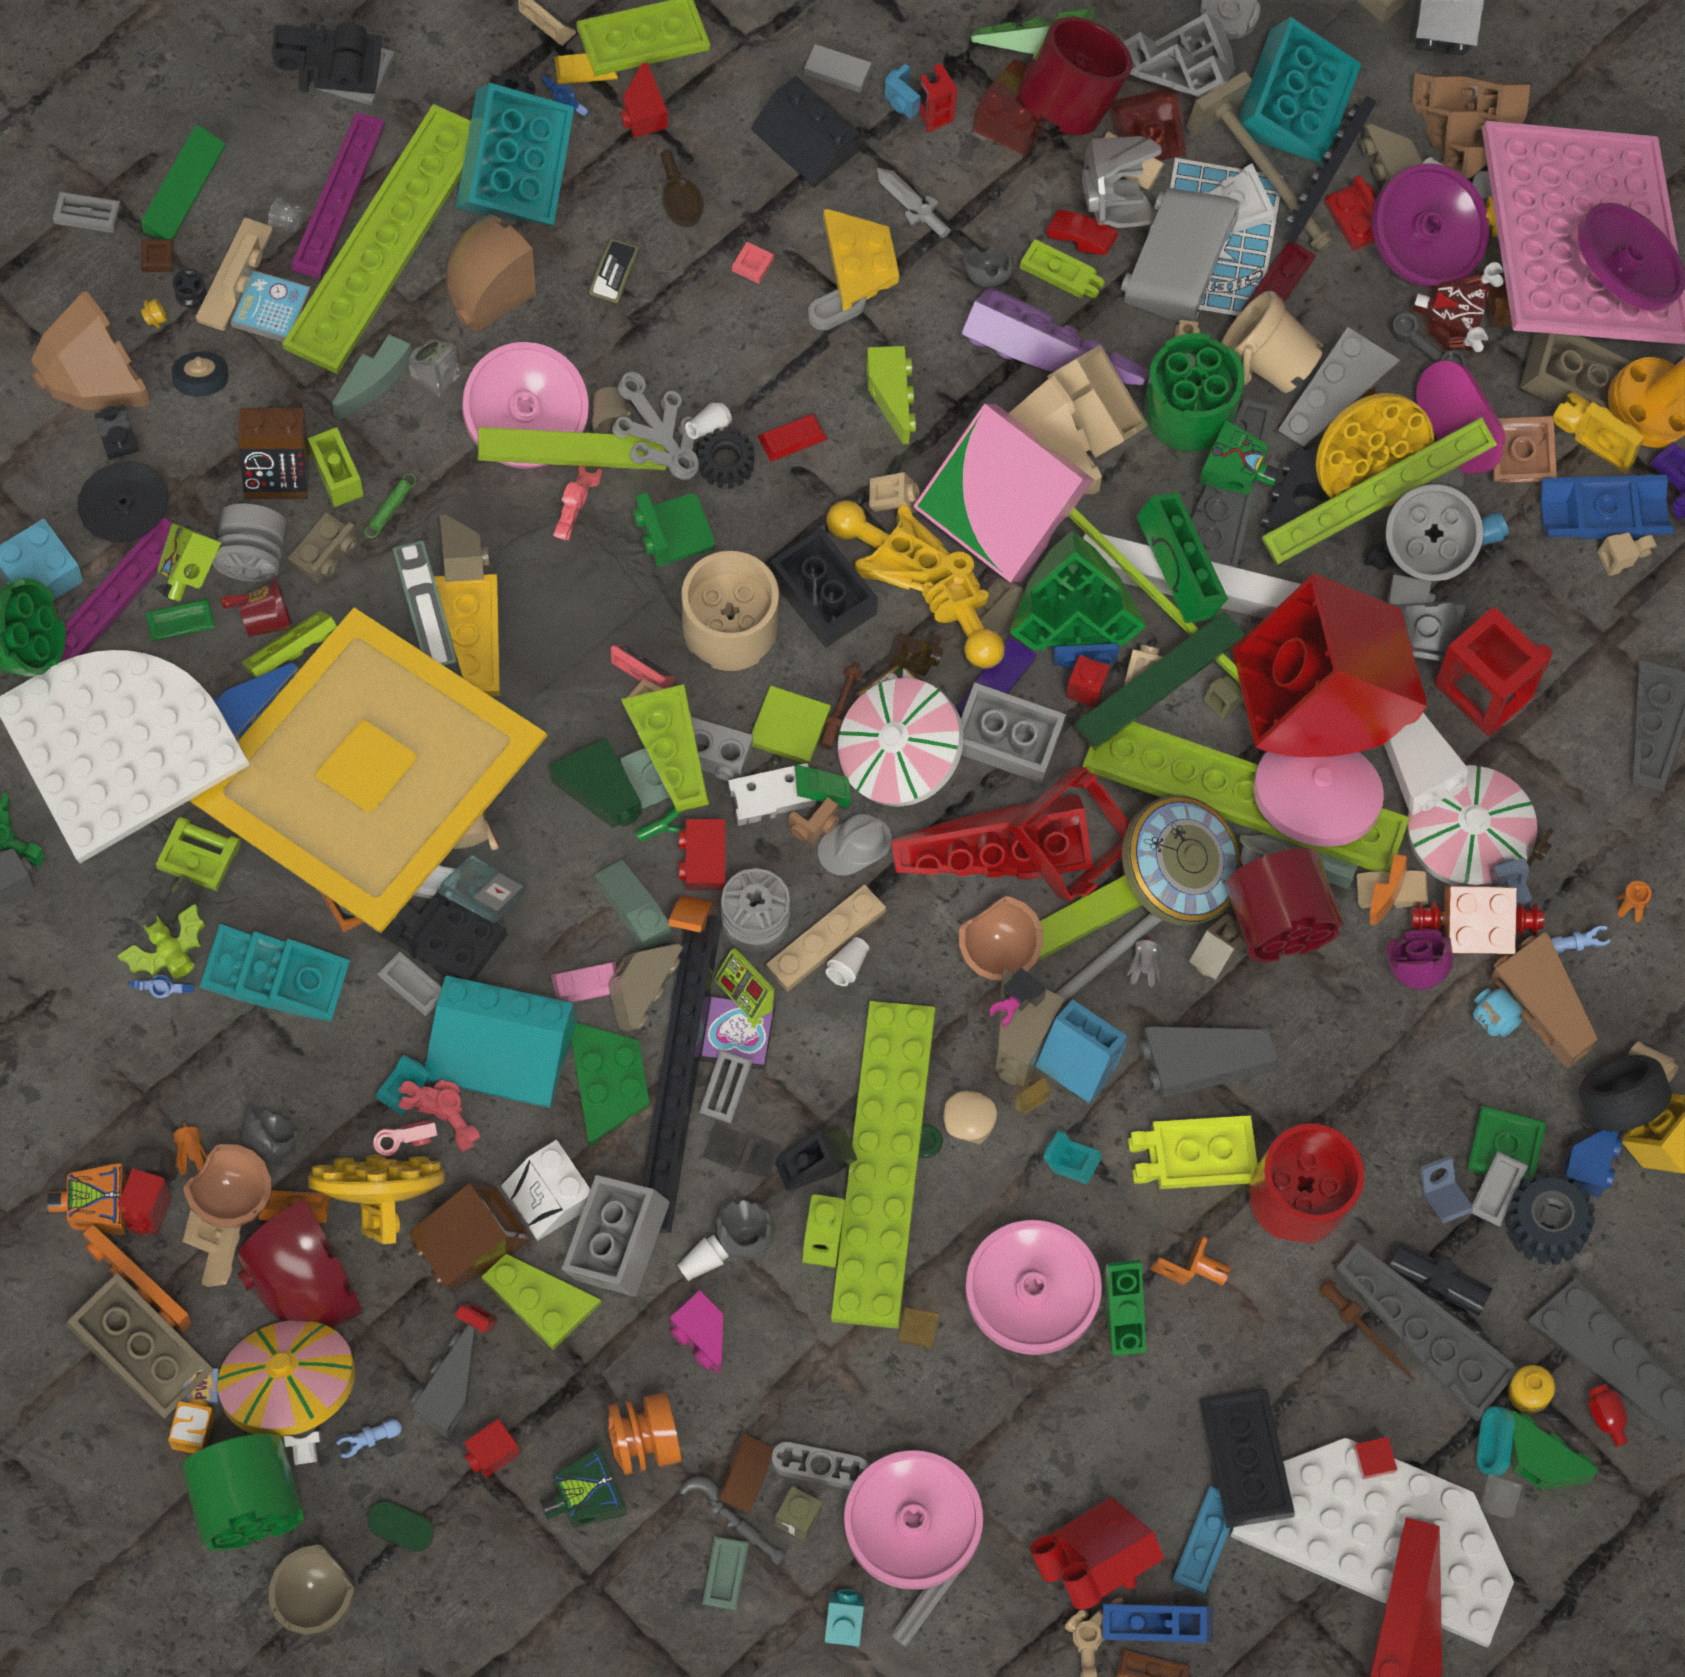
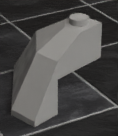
(1187, 60)

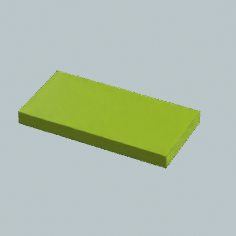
(642, 35)

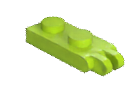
(1061, 270)

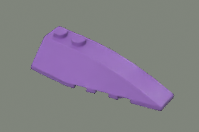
(1031, 337)

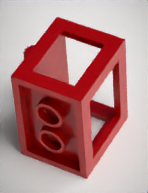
(1501, 661)

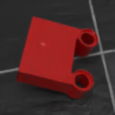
(1097, 1553)

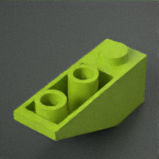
(888, 386)

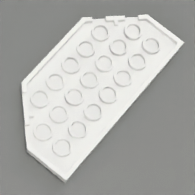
(1354, 1529)

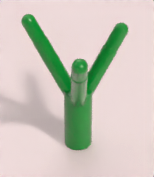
(660, 825)

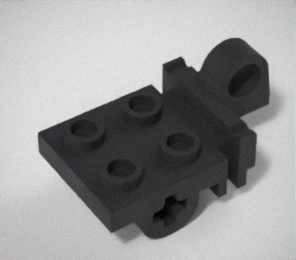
(330, 58)
(446, 937)

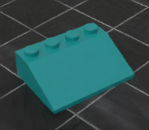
(1298, 91)
(514, 155)
(500, 1041)

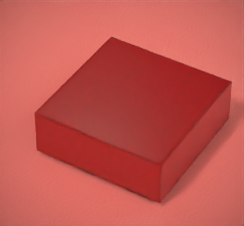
(476, 1317)
(1375, 1458)

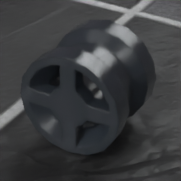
(189, 280)

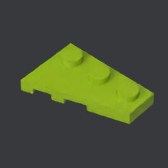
(539, 1299)

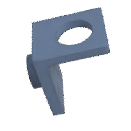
(1444, 1194)

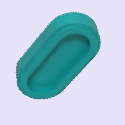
(1495, 1441)

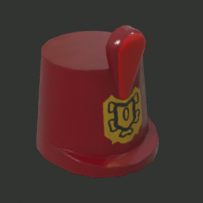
(262, 609)

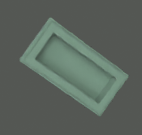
(725, 1573)

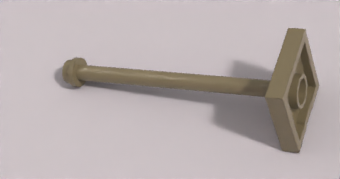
(1220, 105)

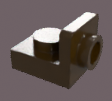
(916, 654)

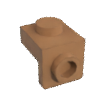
(821, 822)

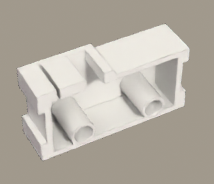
(770, 795)

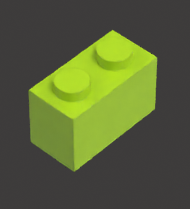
(335, 467)

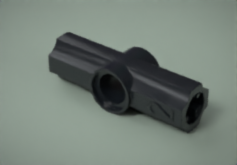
(1440, 1279)

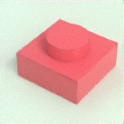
(752, 262)

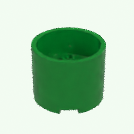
(1192, 391)
(242, 1491)

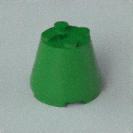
(29, 629)

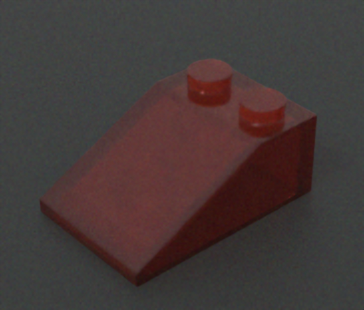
(1003, 114)

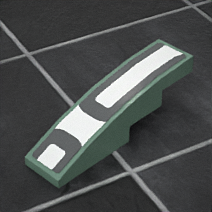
(424, 602)

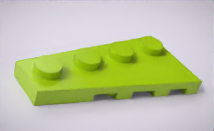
(670, 740)

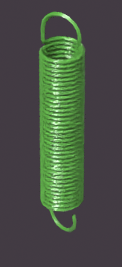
(390, 505)

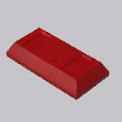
(792, 437)

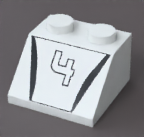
(547, 1190)

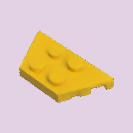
(860, 256)

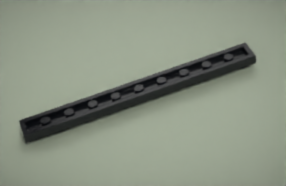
(681, 1064)

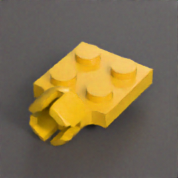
(1599, 431)

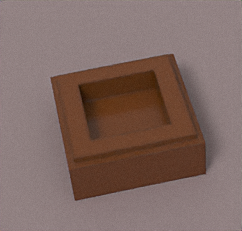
(157, 255)

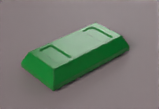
(180, 620)
(820, 784)

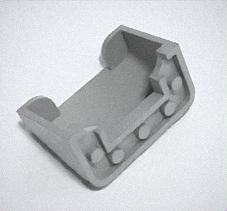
(1180, 253)

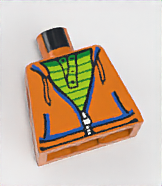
(92, 1199)

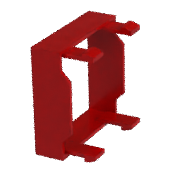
(1028, 819)

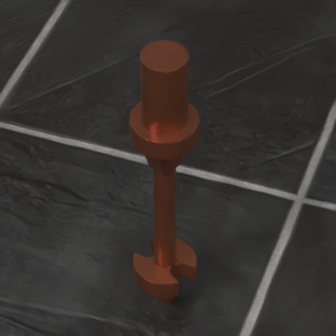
(834, 723)

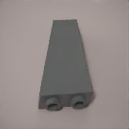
(1204, 1057)

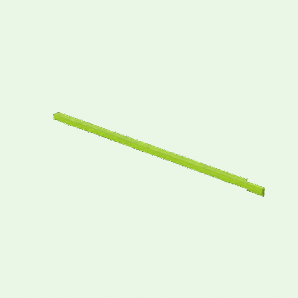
(1145, 584)

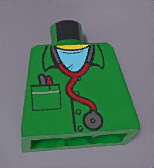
(1237, 462)

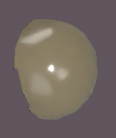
(311, 1591)

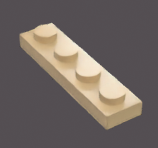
(825, 938)

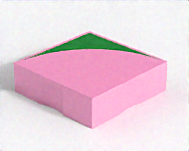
(1002, 493)

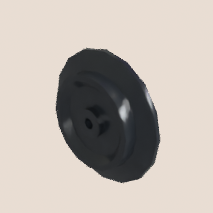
(122, 501)

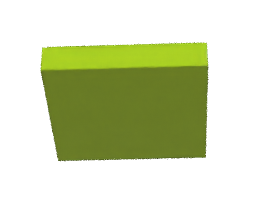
(790, 725)

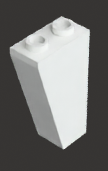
(1425, 765)

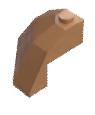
(1457, 110)
(84, 364)

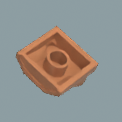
(1527, 450)

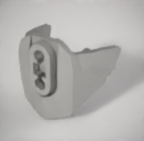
(1115, 200)

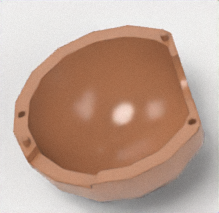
(1002, 939)
(229, 1187)

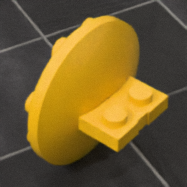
(1369, 440)
(377, 1187)

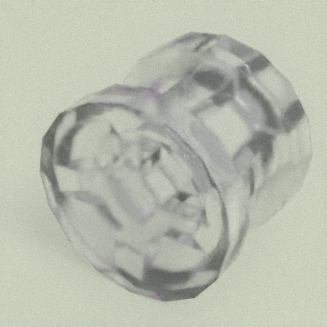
(285, 215)

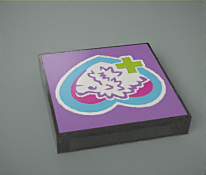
(734, 1032)

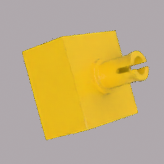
(1661, 1141)

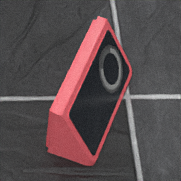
(640, 666)

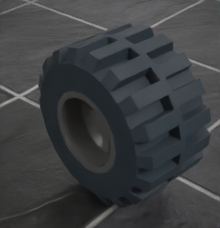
(1553, 1205)

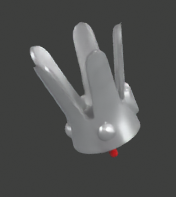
(1146, 960)

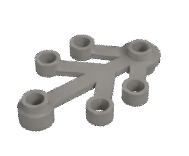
(658, 431)

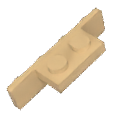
(234, 274)
(219, 1244)

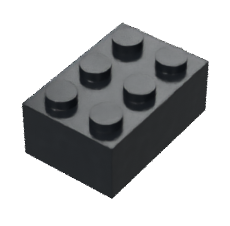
(824, 587)

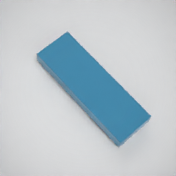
(1203, 1545)

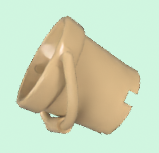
(1272, 343)

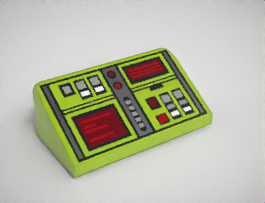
(745, 986)

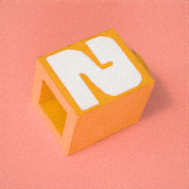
(191, 1426)

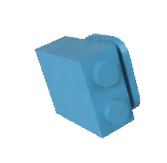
(1081, 1051)

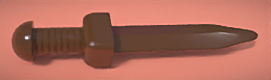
(1349, 1312)

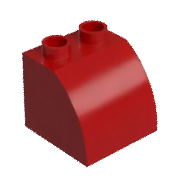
(1328, 673)

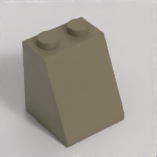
(1023, 1040)

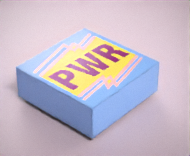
(206, 1390)

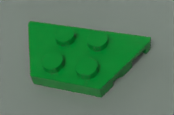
(608, 1079)

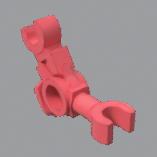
(574, 500)
(443, 1103)

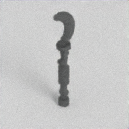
(717, 1506)

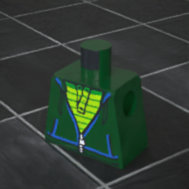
(585, 1492)

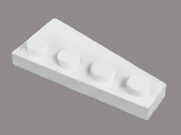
(1254, 203)

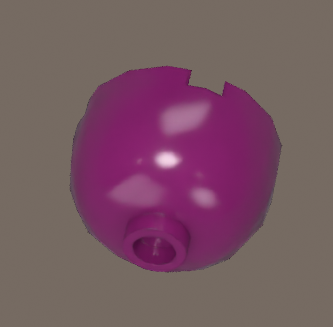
(1421, 958)

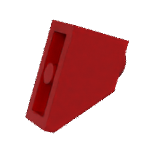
(643, 104)

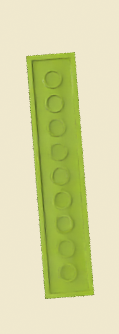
(381, 242)
(1179, 767)
(885, 1175)

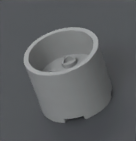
(1453, 515)

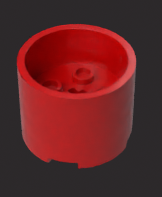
(1320, 1162)

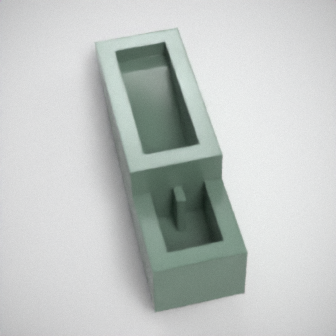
(372, 377)

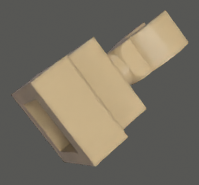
(1622, 552)

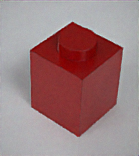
(1087, 681)
(490, 1449)

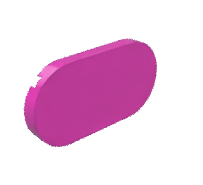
(1455, 400)

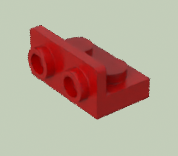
(1353, 212)

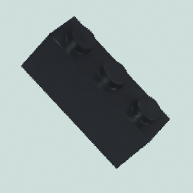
(806, 132)

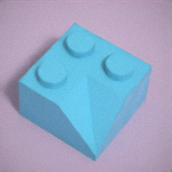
(39, 556)

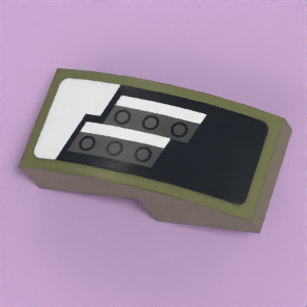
(614, 270)

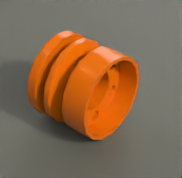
(644, 1433)

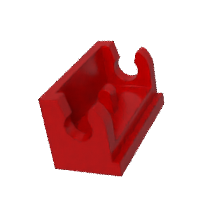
(940, 100)

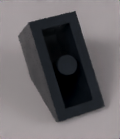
(816, 1158)

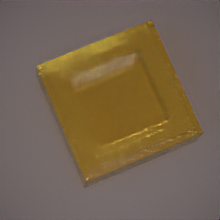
(1032, 1097)
(918, 1328)

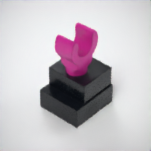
(1019, 993)

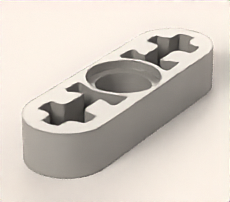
(813, 1453)

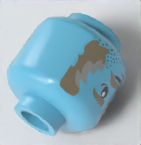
(1497, 1012)

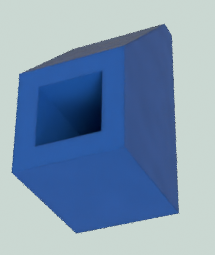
(1591, 1162)

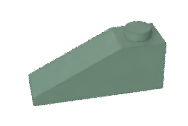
(634, 906)

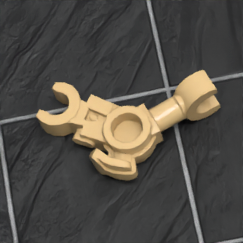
(1087, 1637)

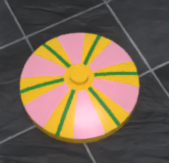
(286, 1378)

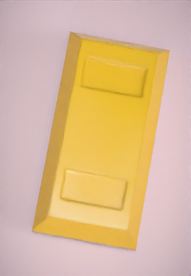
(577, 70)

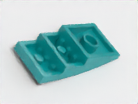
(274, 973)

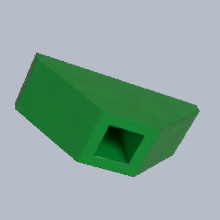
(1125, 1307)
(1545, 1459)

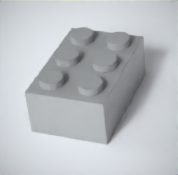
(1010, 732)
(615, 1235)

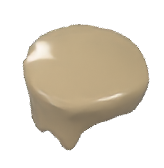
(970, 1116)

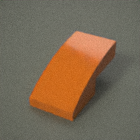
(1386, 894)
(691, 913)

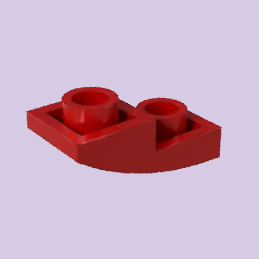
(1083, 230)

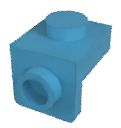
(899, 94)

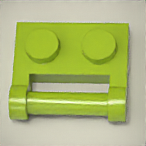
(195, 862)

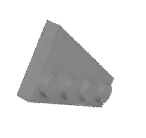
(1342, 379)

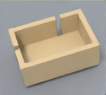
(1100, 401)

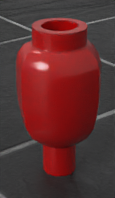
(1608, 1413)

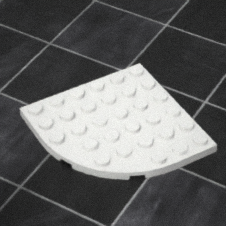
(117, 743)

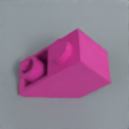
(701, 1327)

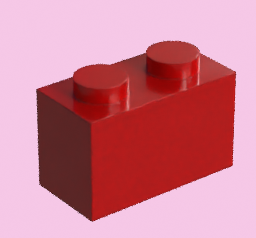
(704, 854)
(144, 1202)

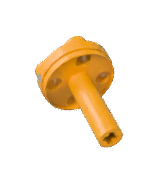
(1651, 399)

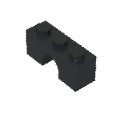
(1299, 481)

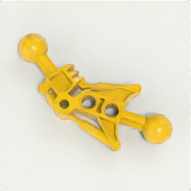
(946, 583)

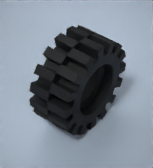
(726, 441)

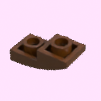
(746, 1474)

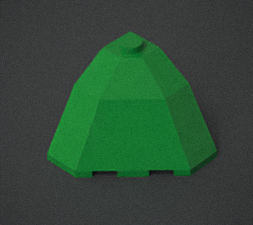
(1075, 601)

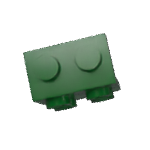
(673, 528)

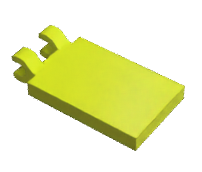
(1196, 1152)

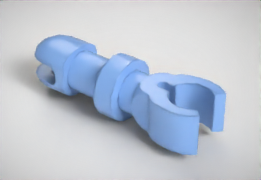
(1579, 941)
(388, 1428)

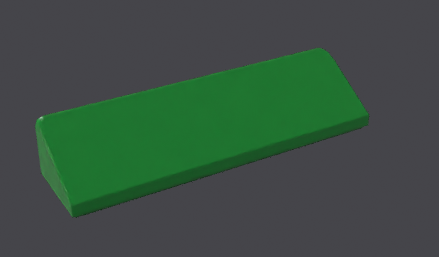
(182, 184)

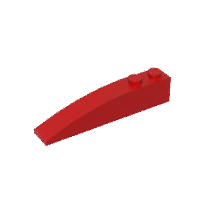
(989, 848)
(1411, 1619)

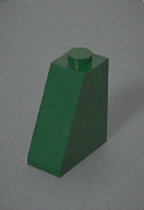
(598, 784)

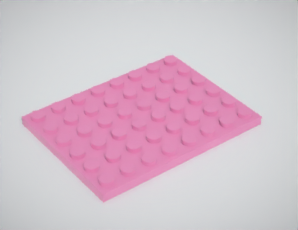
(1540, 192)

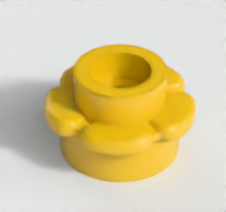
(154, 313)

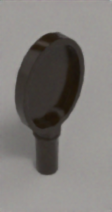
(680, 196)

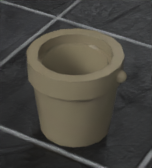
(607, 408)

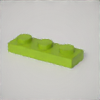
(290, 644)

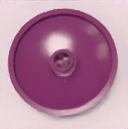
(1430, 225)
(1631, 256)

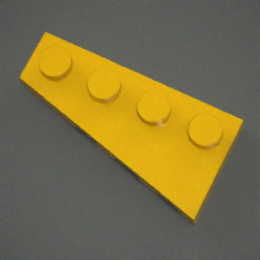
(474, 628)

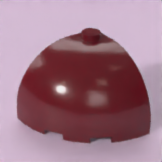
(295, 1271)

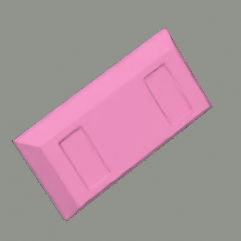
(583, 982)

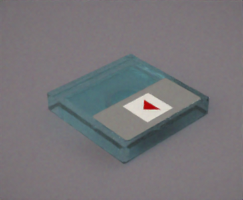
(482, 888)

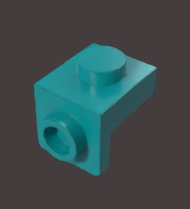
(405, 1070)
(1071, 1158)
(844, 1617)

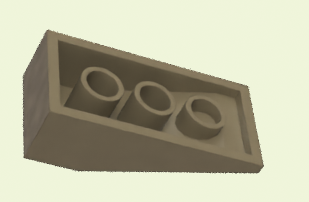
(1568, 365)
(138, 1345)

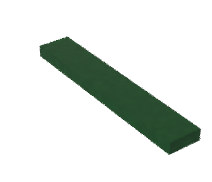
(1159, 680)

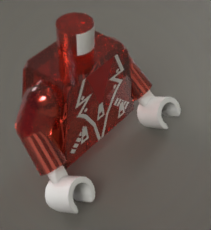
(1459, 309)

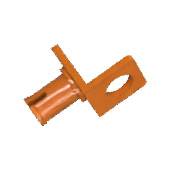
(1197, 1264)

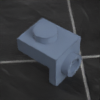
(1513, 874)

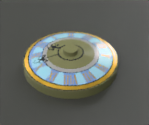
(1180, 860)

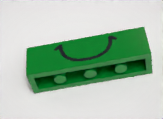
(1182, 557)

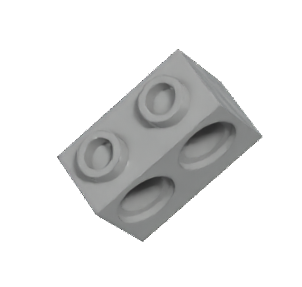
(722, 741)

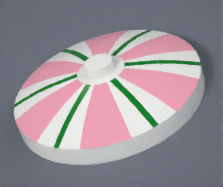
(900, 742)
(1474, 829)

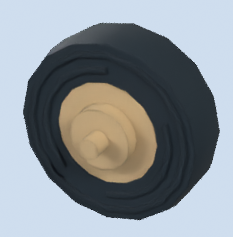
(200, 373)

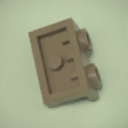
(323, 547)

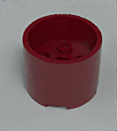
(1075, 75)
(1284, 904)

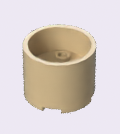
(735, 587)

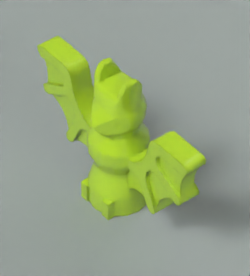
(170, 950)

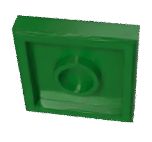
(1508, 1134)

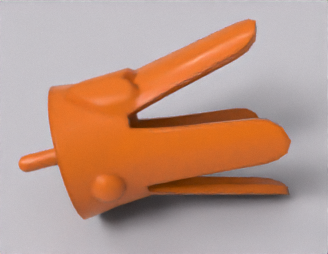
(1635, 896)
(188, 1143)

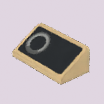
(547, 20)

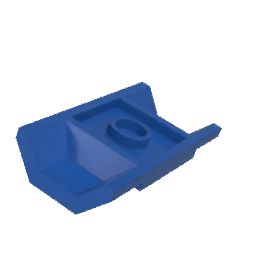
(1604, 506)

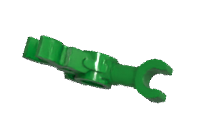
(9, 840)

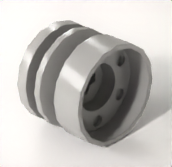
(250, 542)
(759, 926)

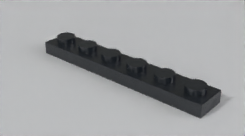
(1323, 176)

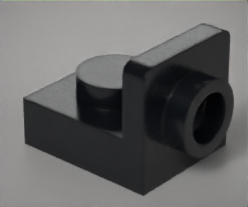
(116, 432)

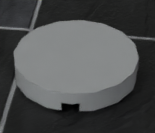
(1236, 16)

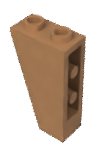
(1547, 998)

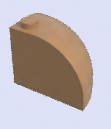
(489, 273)

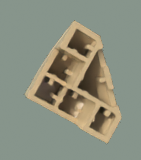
(1050, 419)

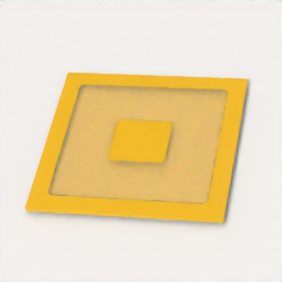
(370, 769)

